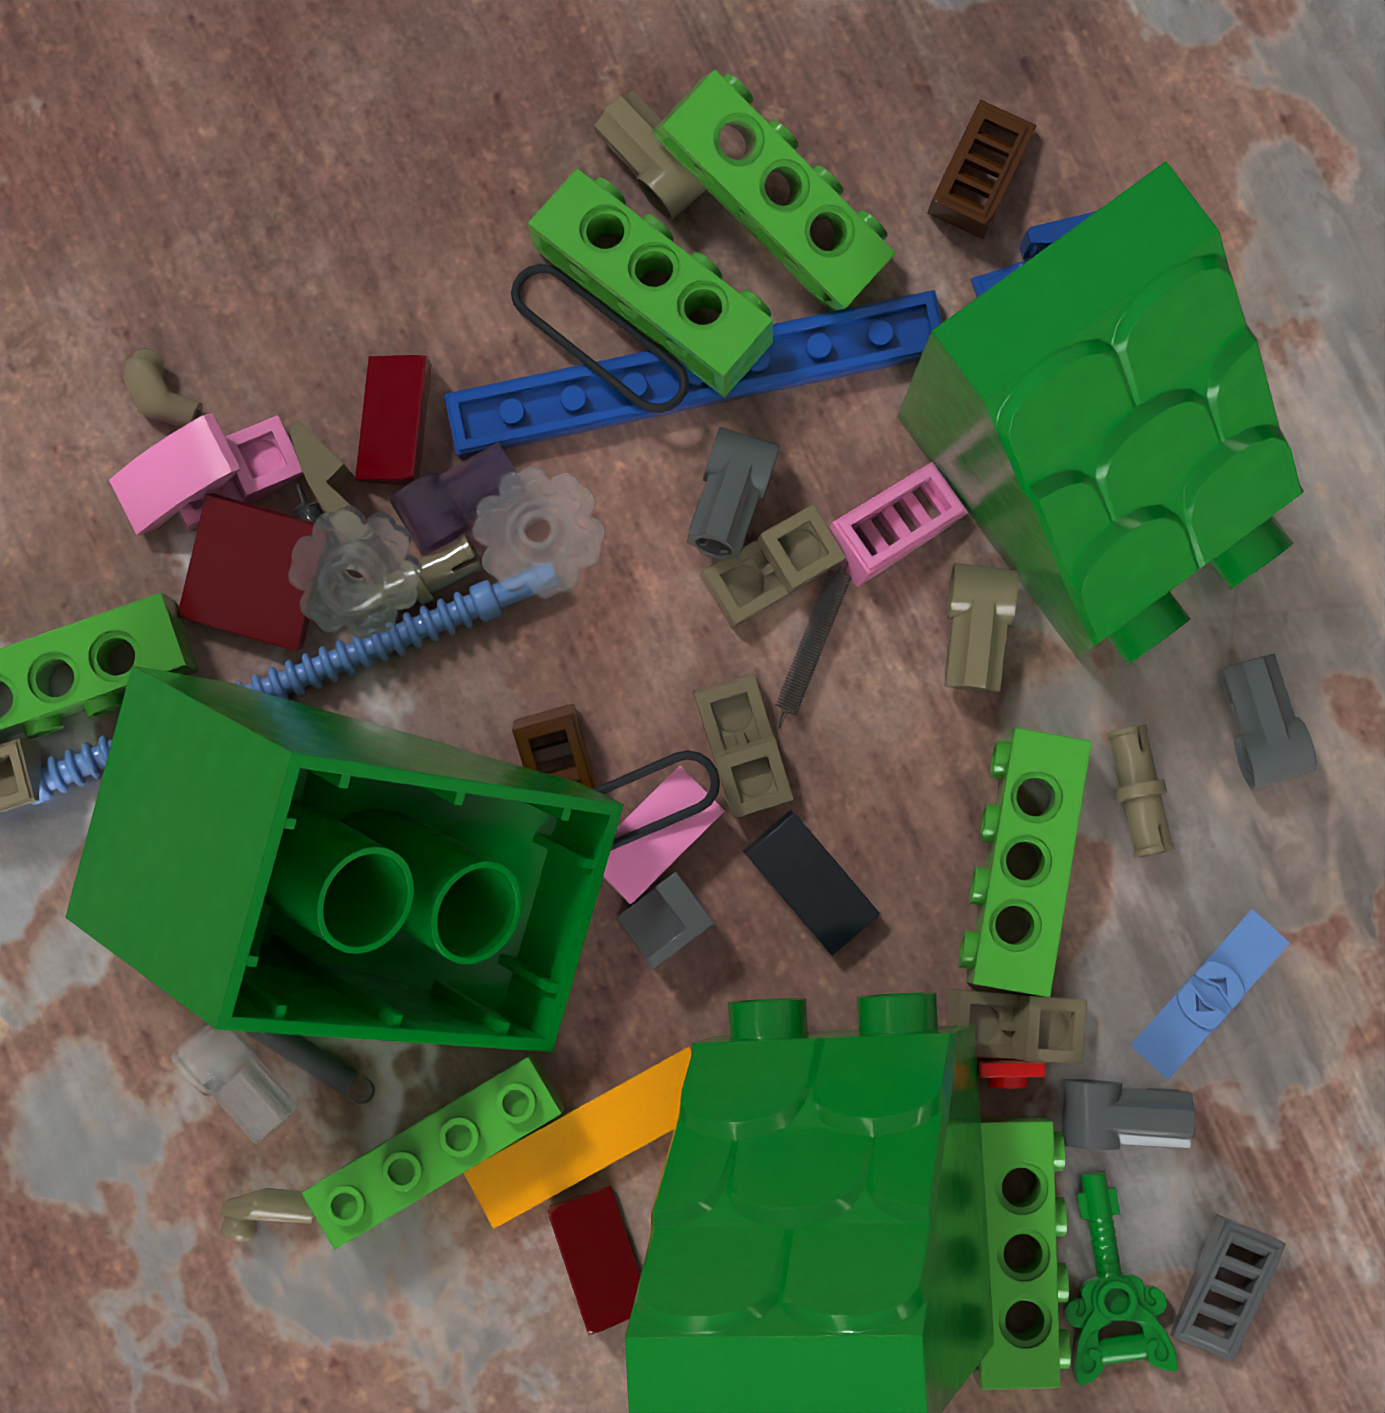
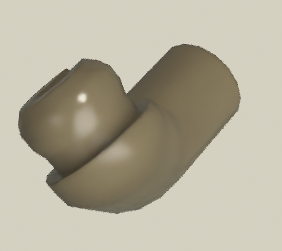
(150, 394)
(263, 1205)

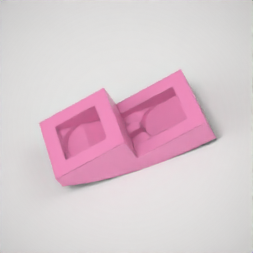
(265, 464)
(173, 473)
(643, 861)

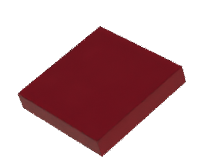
(242, 571)

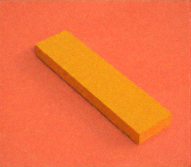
(580, 1141)

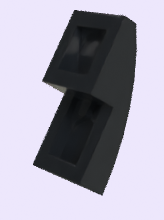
(811, 882)

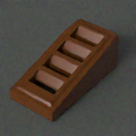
(964, 212)
(548, 722)

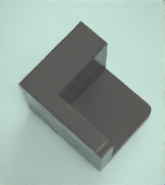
(665, 920)

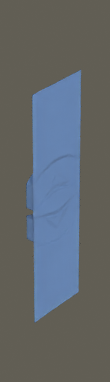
(1210, 994)

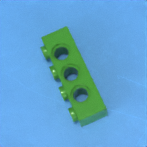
(739, 185)
(713, 352)
(86, 646)
(1061, 768)
(433, 1151)
(1037, 1354)

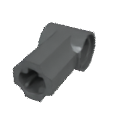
(735, 480)
(1270, 739)
(1107, 1115)

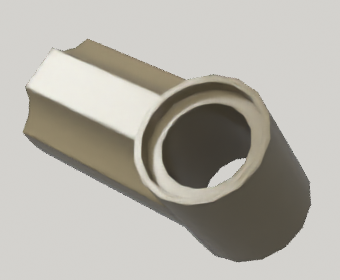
(661, 177)
(980, 610)

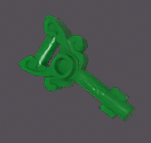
(1112, 1296)

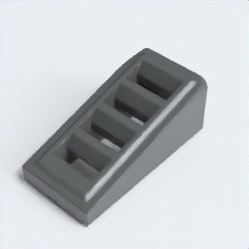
(1258, 1276)

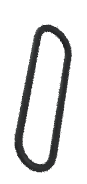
(584, 358)
(675, 817)

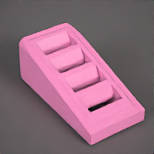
(861, 564)

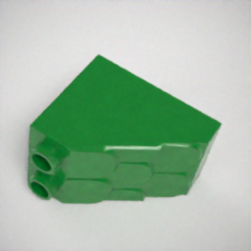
(1111, 420)
(336, 871)
(818, 1220)

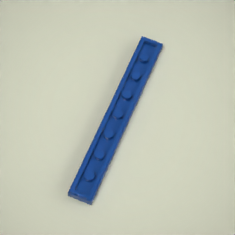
(581, 401)

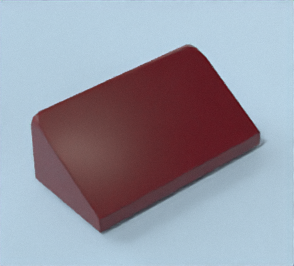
(393, 419)
(597, 1257)

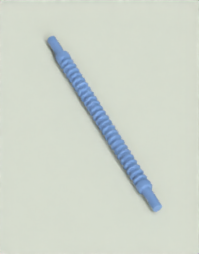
(483, 602)

